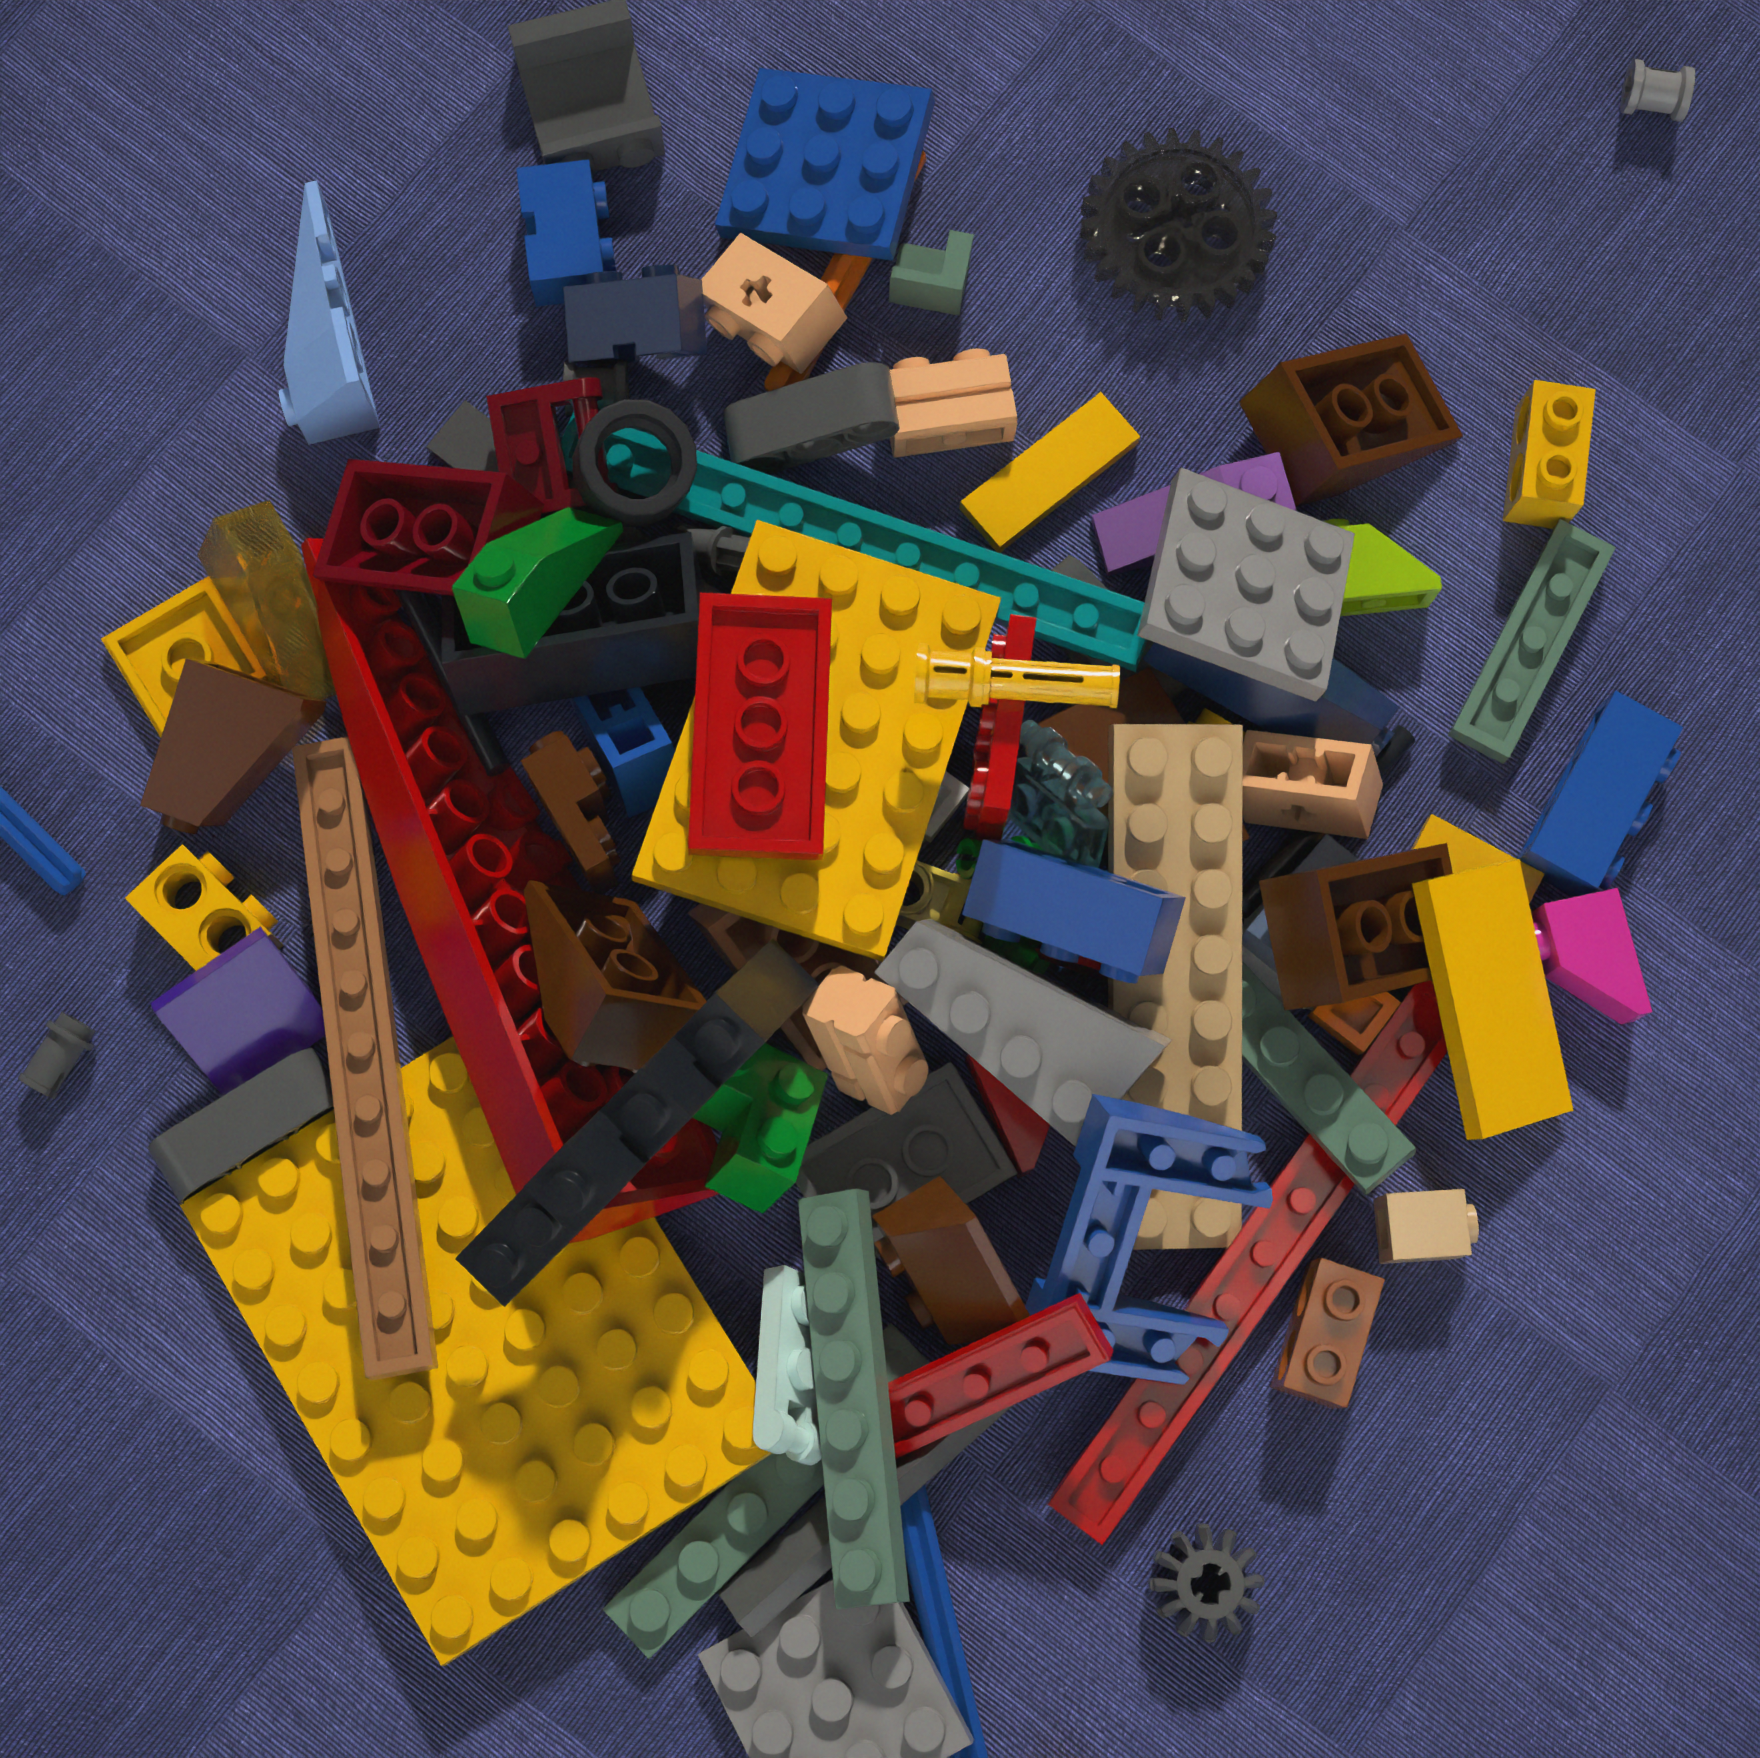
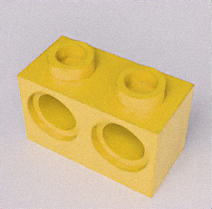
(1549, 454)
(197, 929)

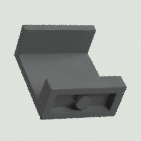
(587, 87)

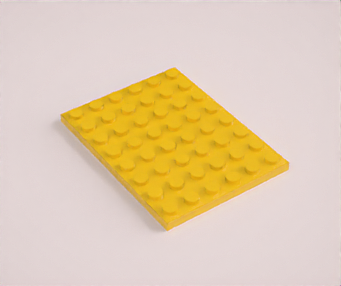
(549, 1419)

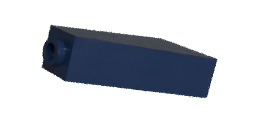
(1345, 712)

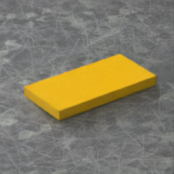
(1492, 998)

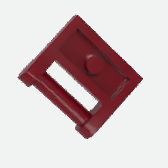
(530, 439)

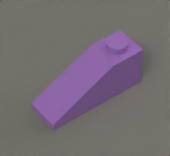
(1131, 530)

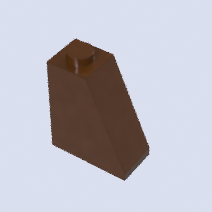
(222, 743)

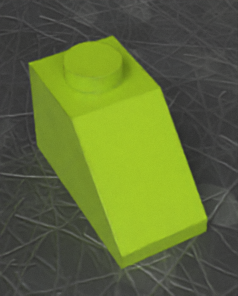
(1384, 575)

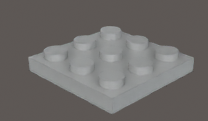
(1247, 585)
(836, 1685)

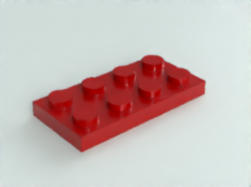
(760, 727)

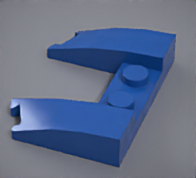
(1122, 1157)

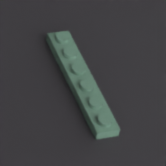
(853, 1400)
(727, 1533)

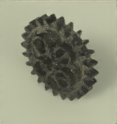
(1177, 225)

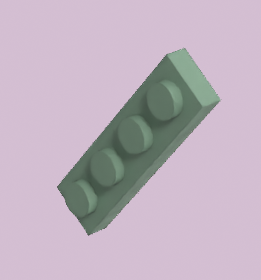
(1531, 641)
(1318, 1090)

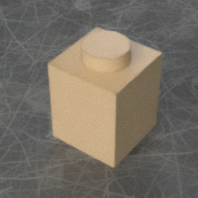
(1424, 1226)

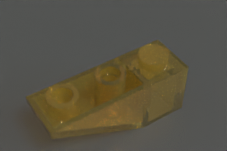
(269, 596)

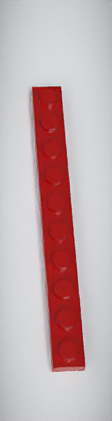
(1246, 1281)

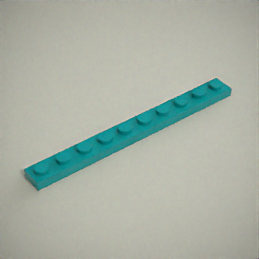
(736, 497)

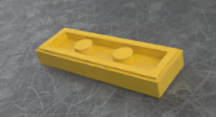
(1049, 472)

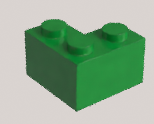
(764, 1126)

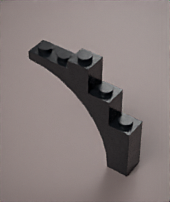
(636, 1122)

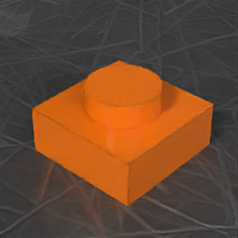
(1356, 1021)

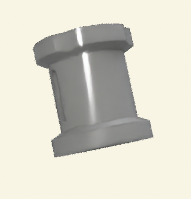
(1657, 90)

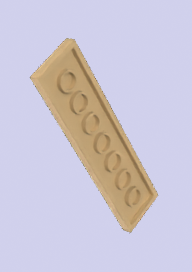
(1181, 831)

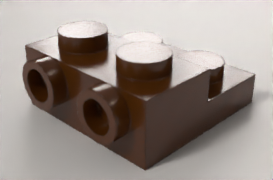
(573, 796)

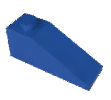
(627, 744)

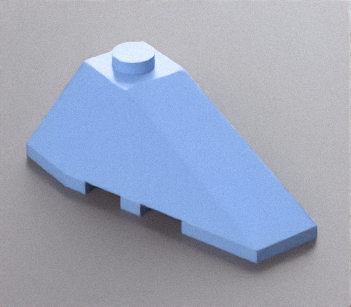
(323, 352)

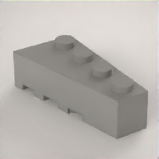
(1021, 1024)

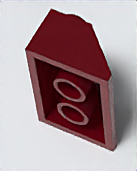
(417, 524)

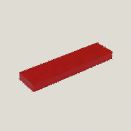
(995, 1373)

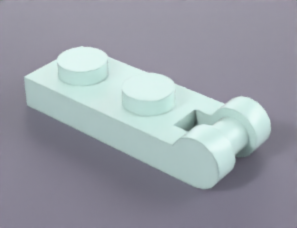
(785, 1372)

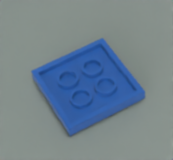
(826, 163)

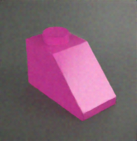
(1592, 953)

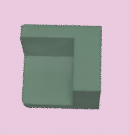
(932, 276)

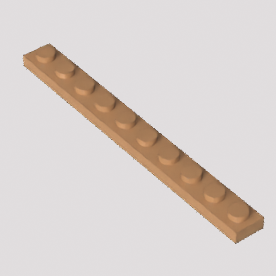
(364, 1064)

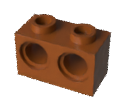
(1327, 1333)

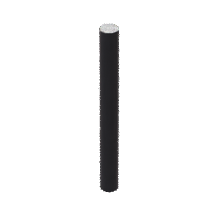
(475, 725)
(1303, 842)

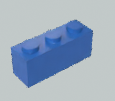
(1602, 796)
(1073, 909)

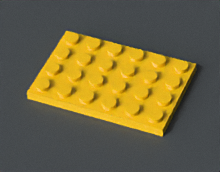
(880, 749)

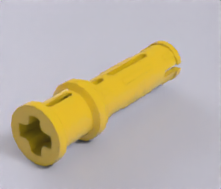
(981, 677)

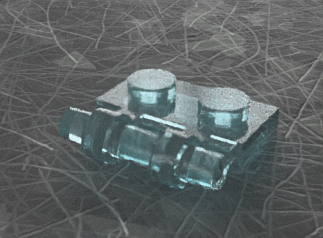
(1058, 797)

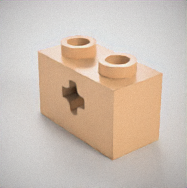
(770, 304)
(1310, 784)

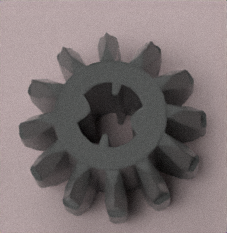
(1222, 1599)

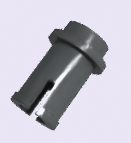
(57, 1054)

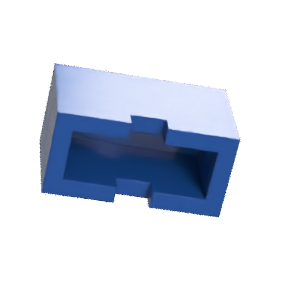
(563, 227)

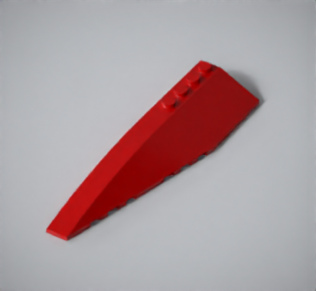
(461, 867)

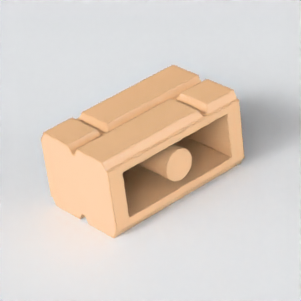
(952, 403)
(866, 1039)

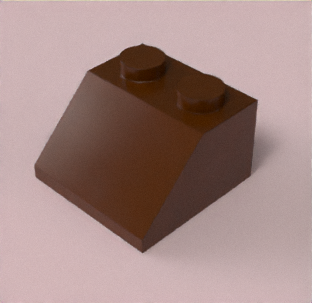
(948, 1265)

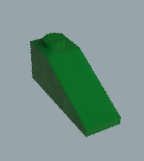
(529, 577)

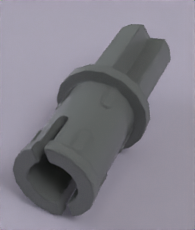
(717, 549)

